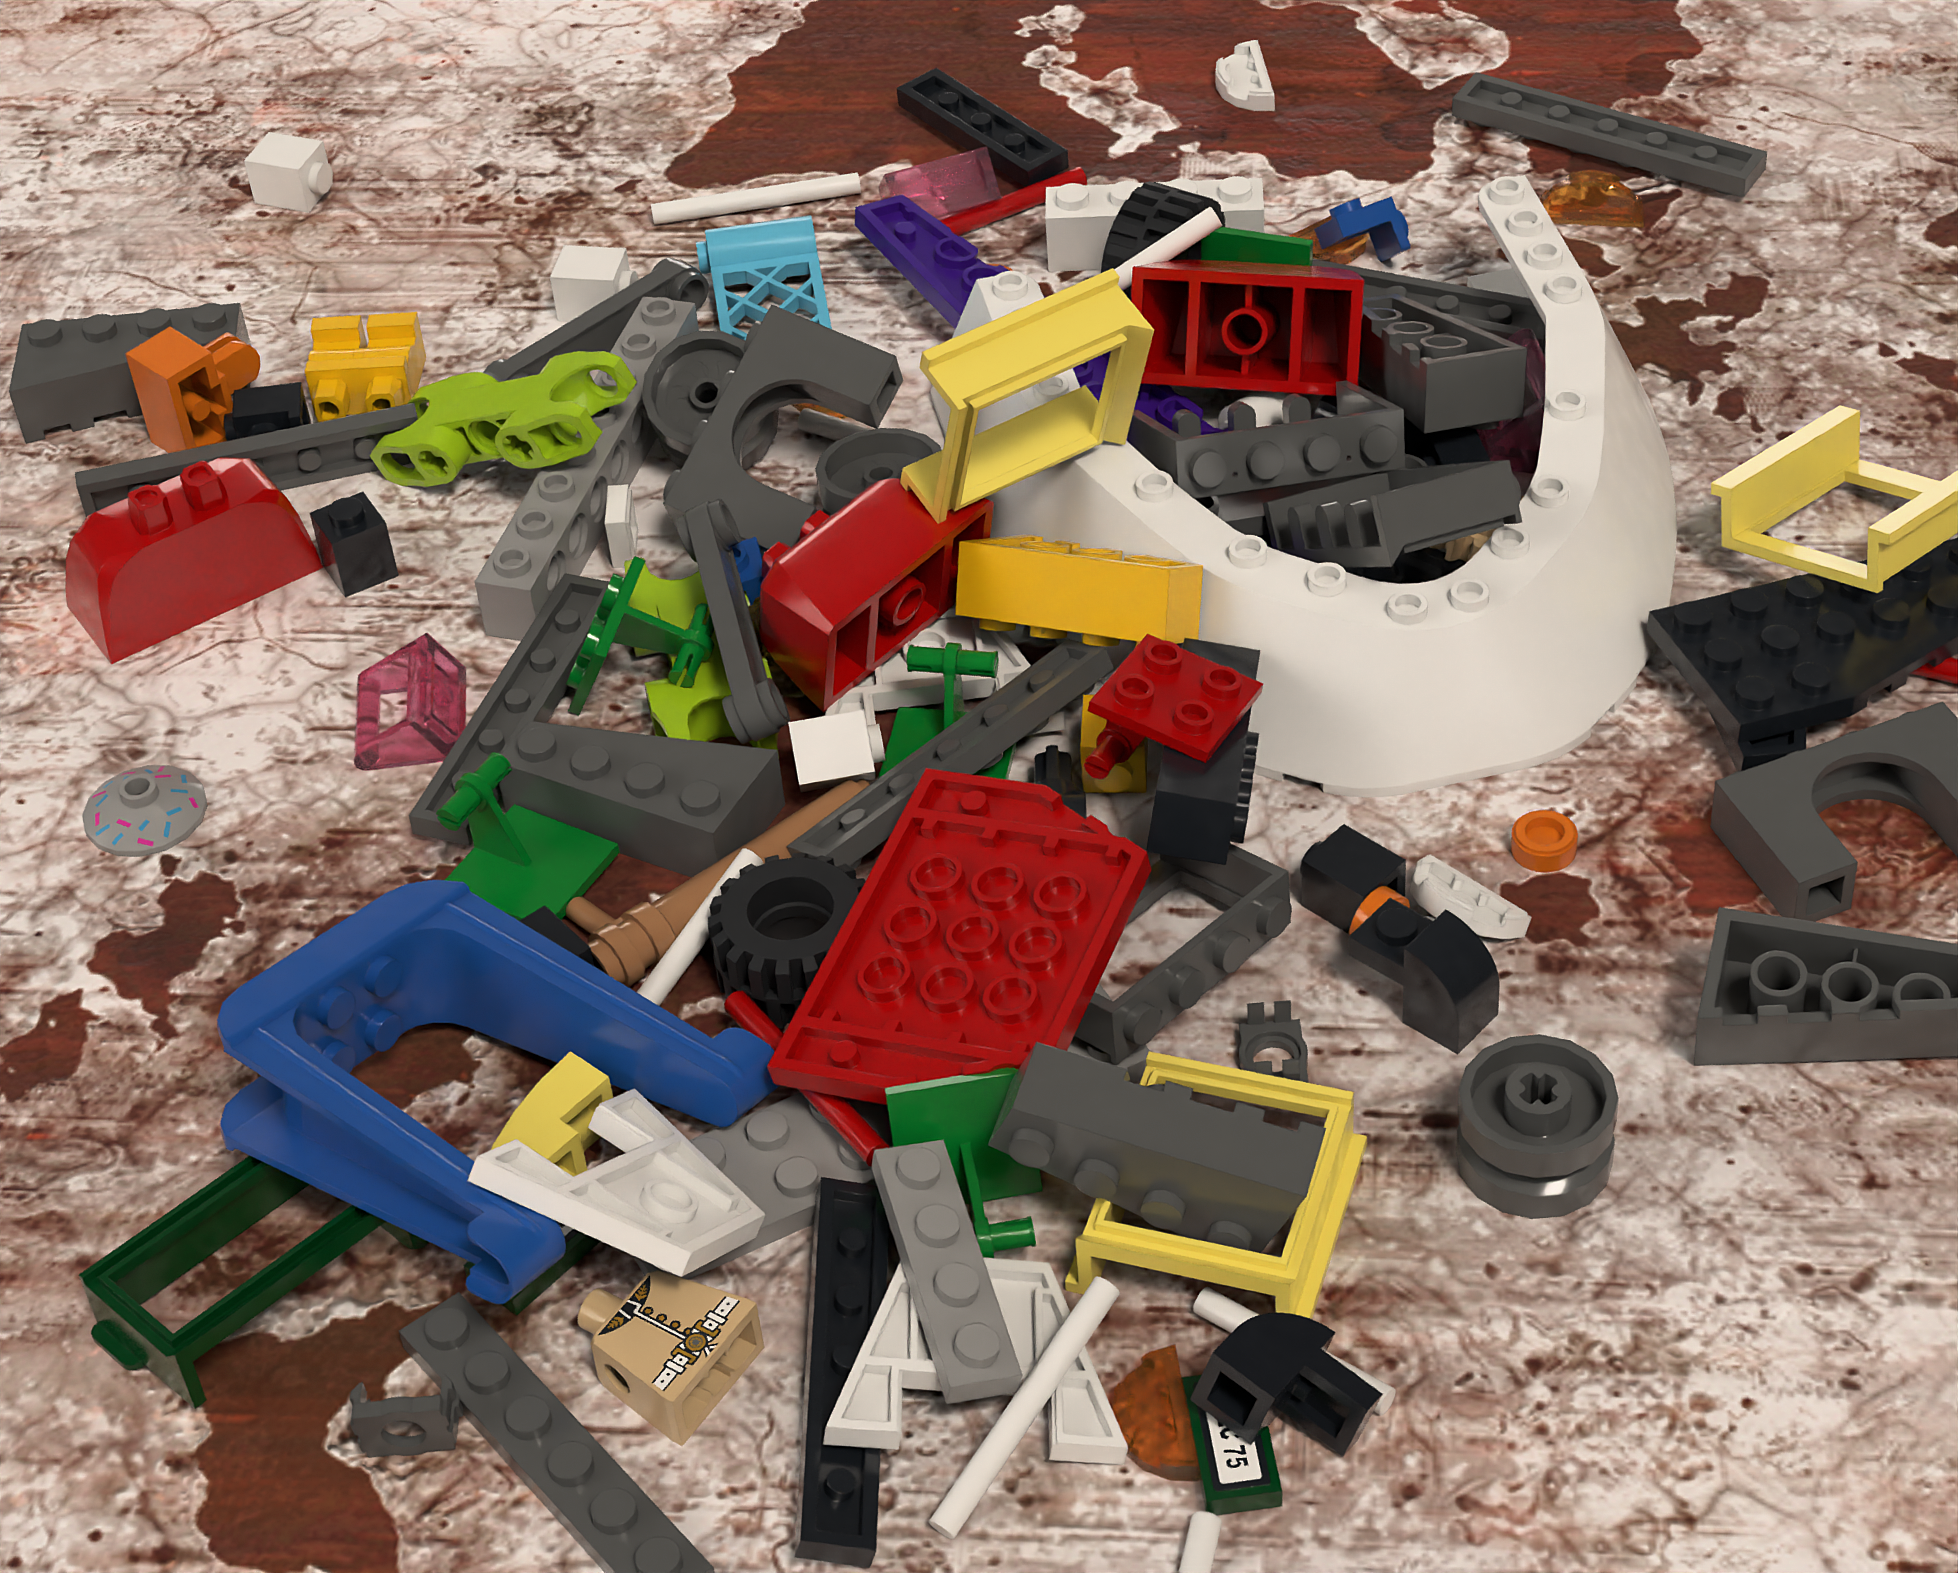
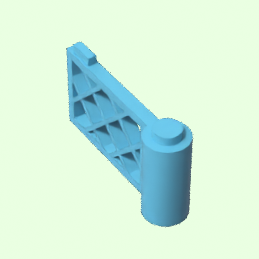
(763, 257)

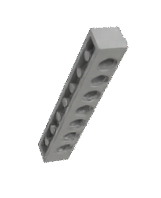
(567, 501)

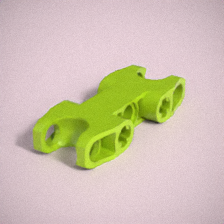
(521, 419)
(696, 710)

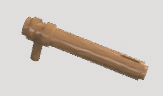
(647, 930)

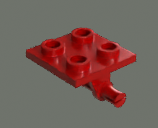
(1170, 699)

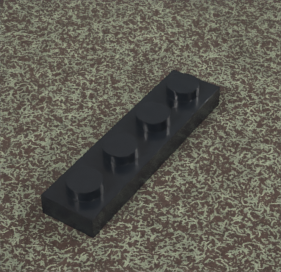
(979, 123)

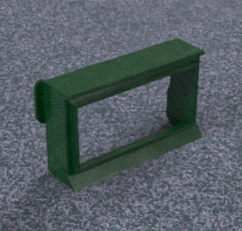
(185, 1238)

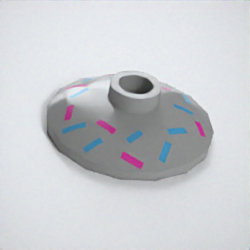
(144, 810)

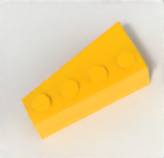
(1077, 590)

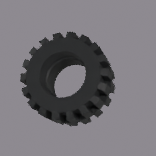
(1149, 216)
(778, 927)

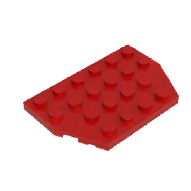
(964, 941)

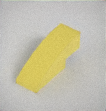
(558, 1114)

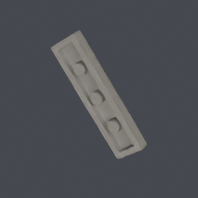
(946, 1272)

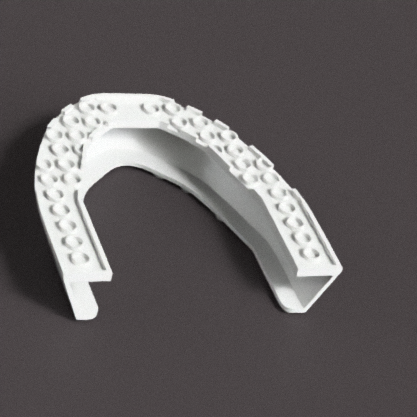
(1435, 677)

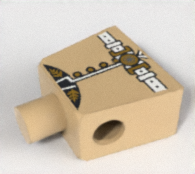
(671, 1348)

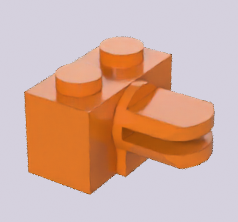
(189, 386)

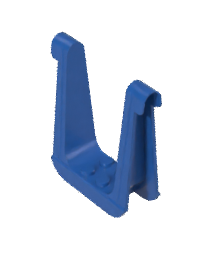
(459, 960)

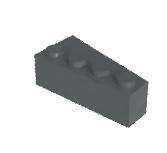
(1823, 993)

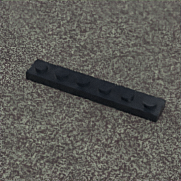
(846, 1289)

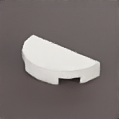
(1244, 78)
(1486, 913)

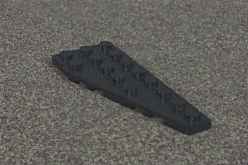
(1809, 644)

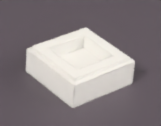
(621, 524)

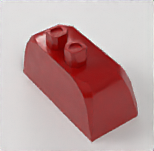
(1250, 325)
(183, 554)
(861, 586)

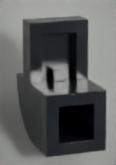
(1441, 965)
(1279, 1367)

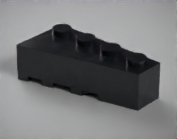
(1207, 803)

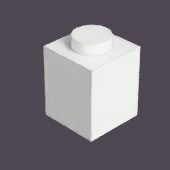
(288, 172)
(588, 277)
(835, 749)

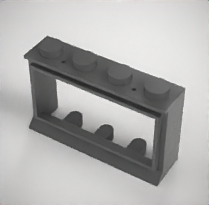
(1357, 441)
(1399, 505)
(1256, 914)

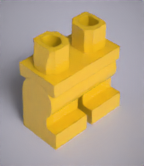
(359, 378)

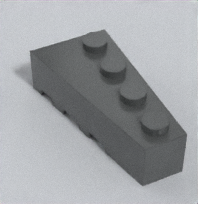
(80, 365)
(1439, 366)
(650, 794)
(1157, 1149)

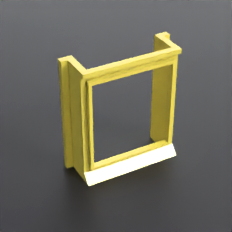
(1016, 355)
(1808, 467)
(1301, 1270)

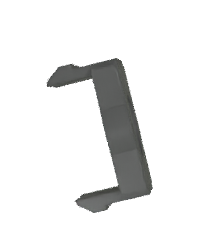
(1281, 1034)
(434, 1413)

